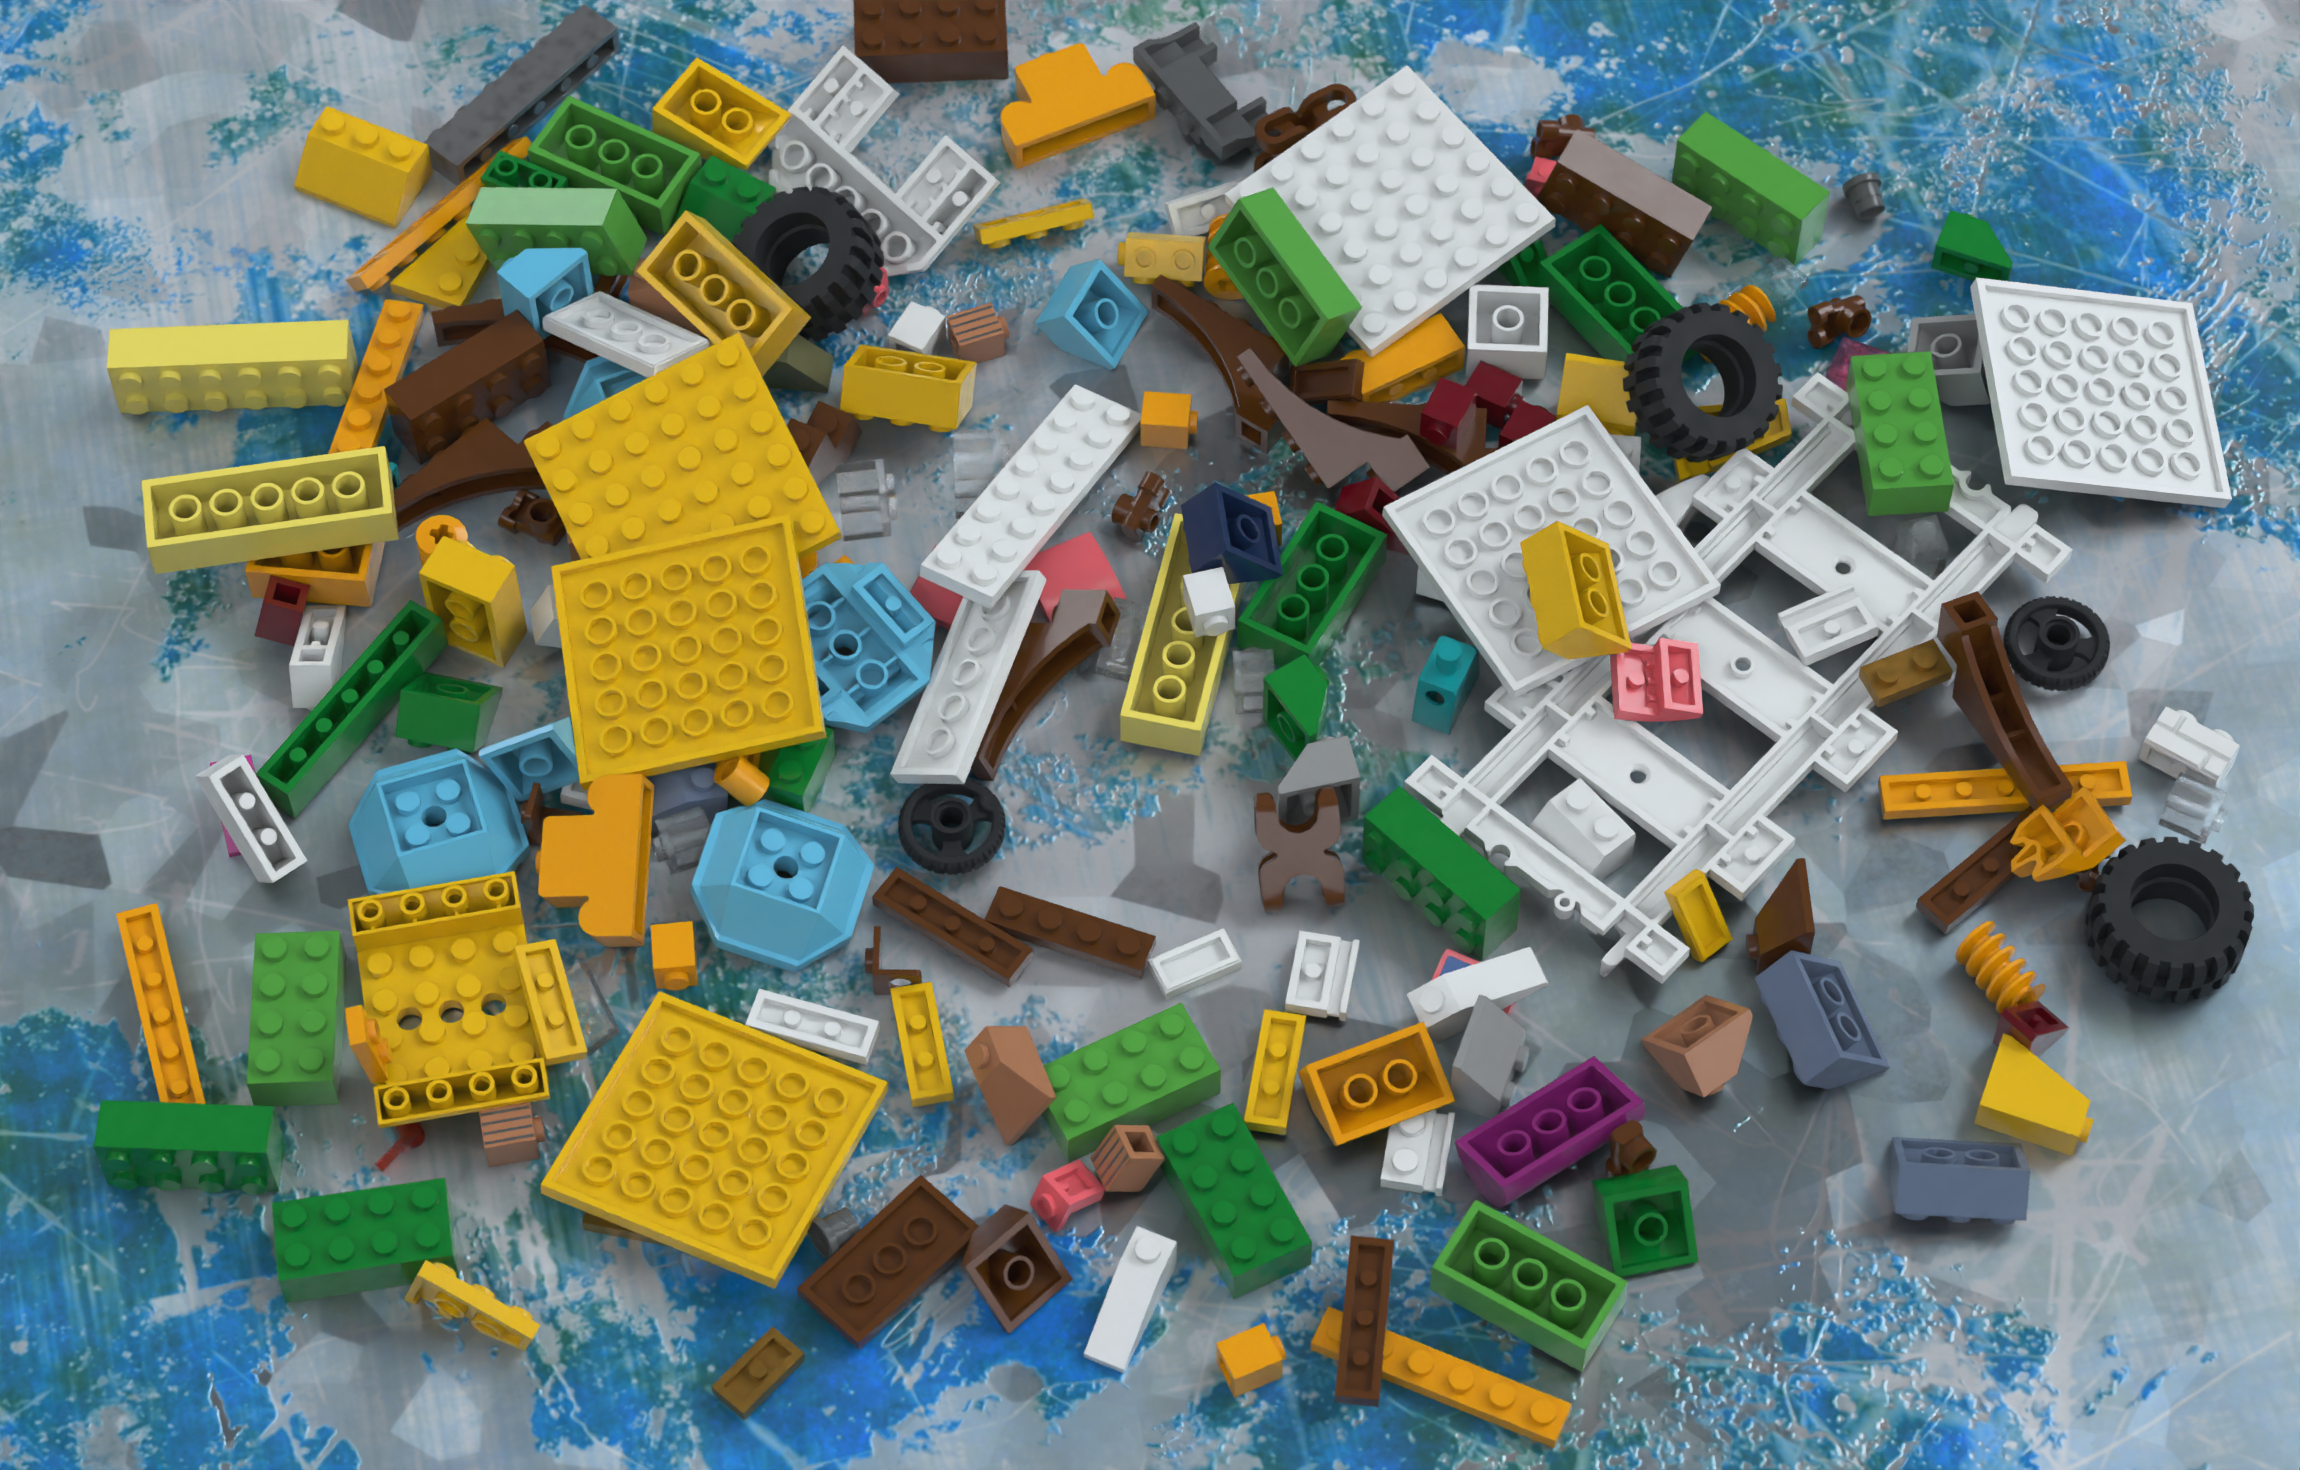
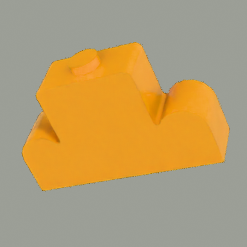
(1071, 104)
(602, 860)

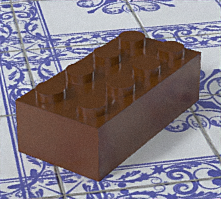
(932, 39)
(1632, 203)
(466, 384)

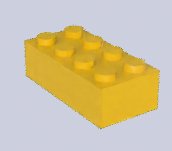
(722, 290)

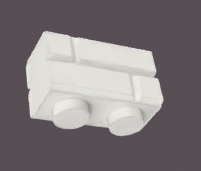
(2185, 746)

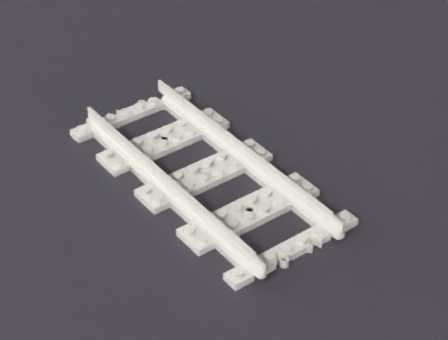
(1807, 716)

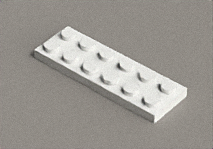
(966, 685)

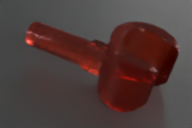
(410, 1137)

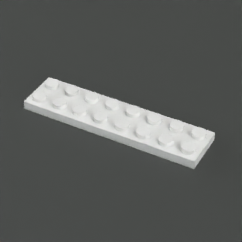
(1031, 496)

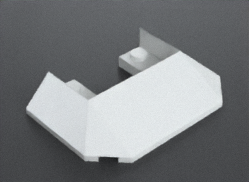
(817, 153)

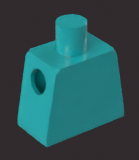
(1452, 673)

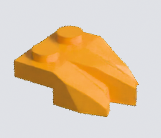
(2064, 841)

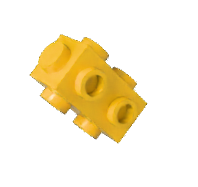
(1172, 256)

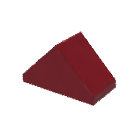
(2031, 1026)

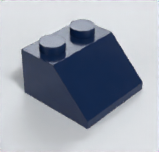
(1231, 534)

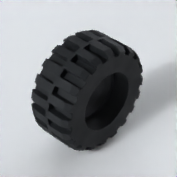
(848, 273)
(1746, 373)
(2181, 875)

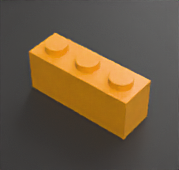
(1411, 361)

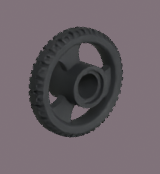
(2057, 657)
(955, 840)

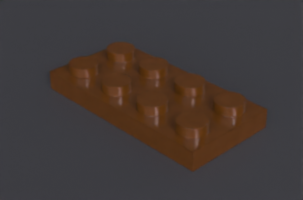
(888, 1262)

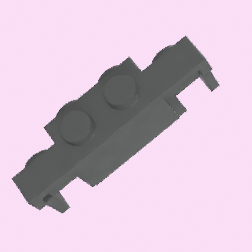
(1195, 95)

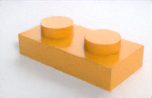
(367, 1044)

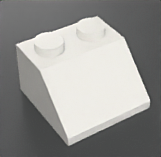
(1586, 830)

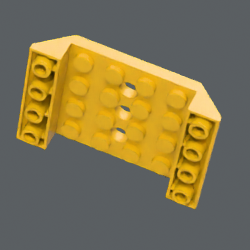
(437, 953)

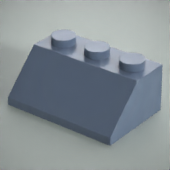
(1820, 1021)
(1959, 1180)

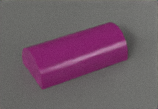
(1547, 1132)

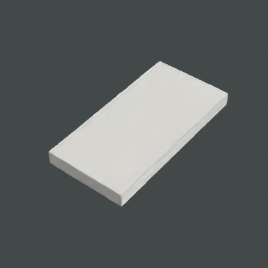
(624, 334)

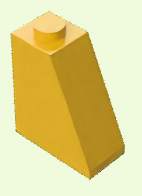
(2032, 1101)

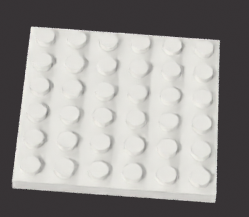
(1402, 205)
(2099, 393)
(1572, 471)

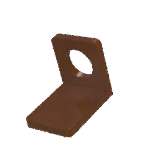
(535, 812)
(882, 977)

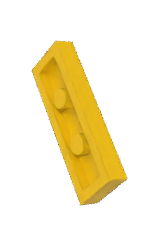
(1034, 223)
(550, 1002)
(922, 1044)
(1274, 1072)

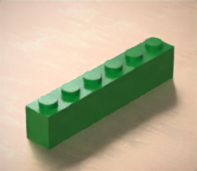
(352, 708)

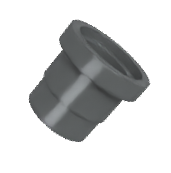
(1865, 195)
(833, 1231)

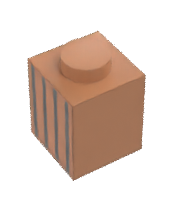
(977, 334)
(511, 1134)
(1127, 1158)

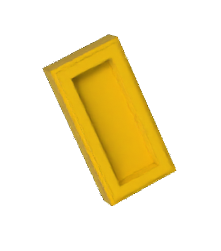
(1698, 915)

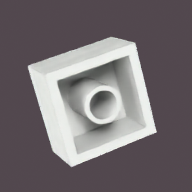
(1508, 329)

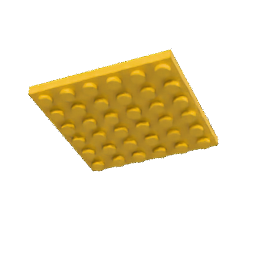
(681, 460)
(688, 651)
(715, 1139)

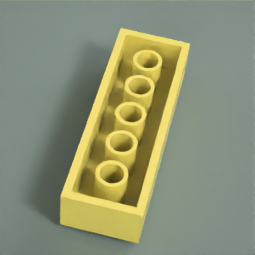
(232, 366)
(269, 510)
(1173, 671)

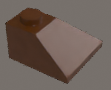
(1784, 920)
(1013, 1266)

